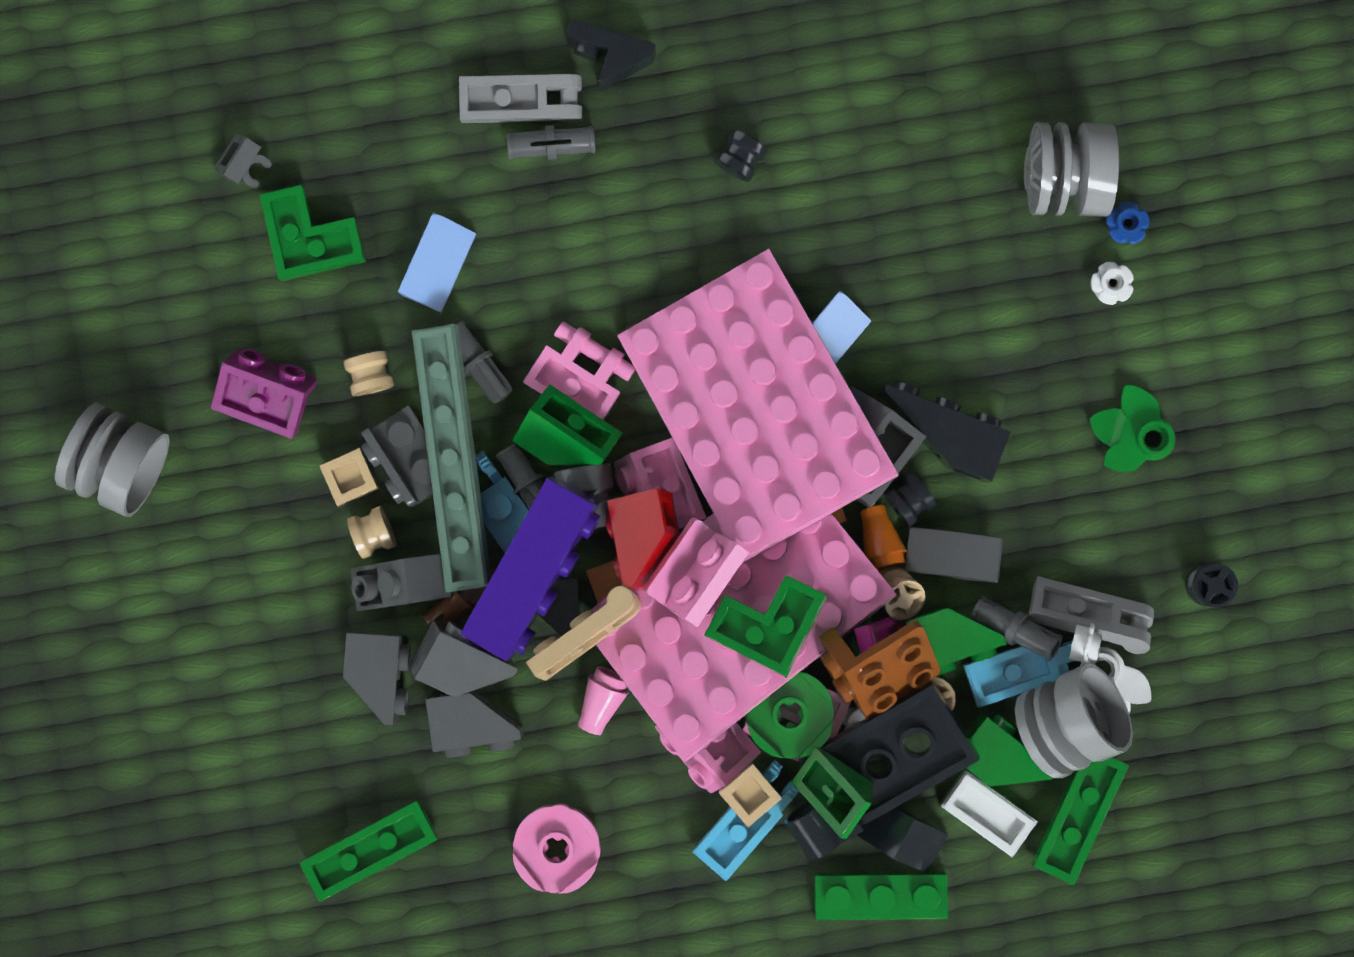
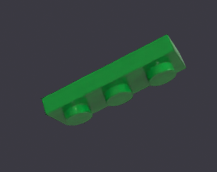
(1079, 819)
(369, 850)
(880, 896)

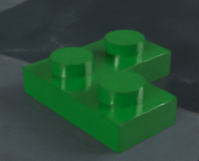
(303, 248)
(773, 637)

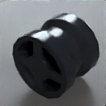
(740, 155)
(910, 499)
(1220, 589)

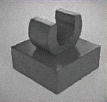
(237, 160)

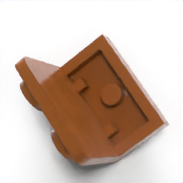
(883, 671)

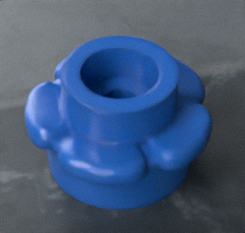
(1119, 231)

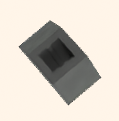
(398, 582)
(456, 663)
(375, 672)
(469, 722)

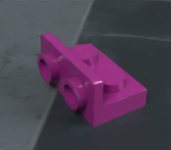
(263, 392)

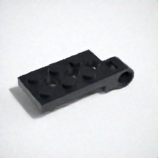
(910, 770)

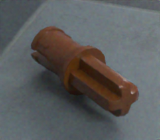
(457, 604)

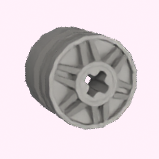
(1078, 169)
(112, 459)
(1073, 721)

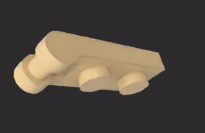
(585, 633)

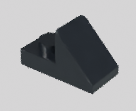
(622, 53)

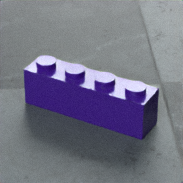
(530, 569)

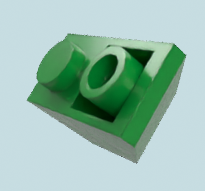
(957, 637)
(1001, 756)

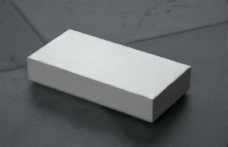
(988, 813)

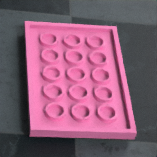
(757, 405)
(703, 688)

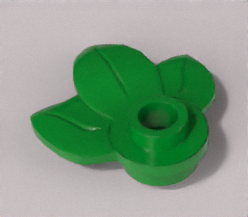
(1126, 431)

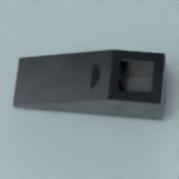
(956, 440)

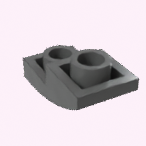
(954, 554)

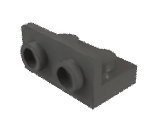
(403, 453)

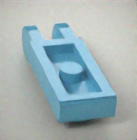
(501, 507)
(732, 841)

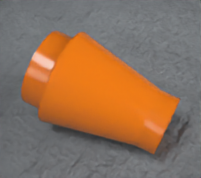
(881, 539)

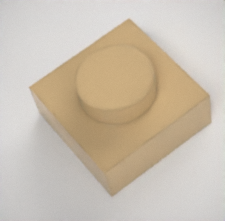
(349, 477)
(750, 795)

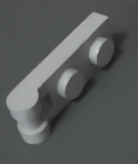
(519, 98)
(1067, 605)

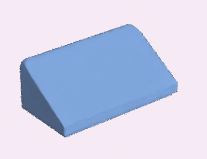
(437, 262)
(840, 325)

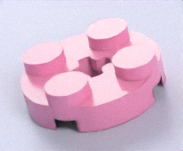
(556, 874)

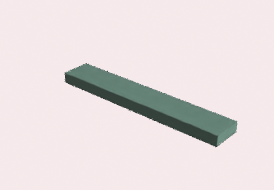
(451, 458)

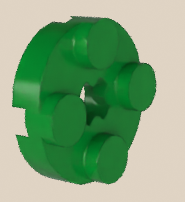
(790, 739)

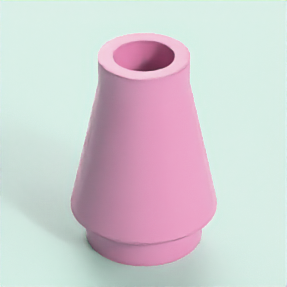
(602, 698)

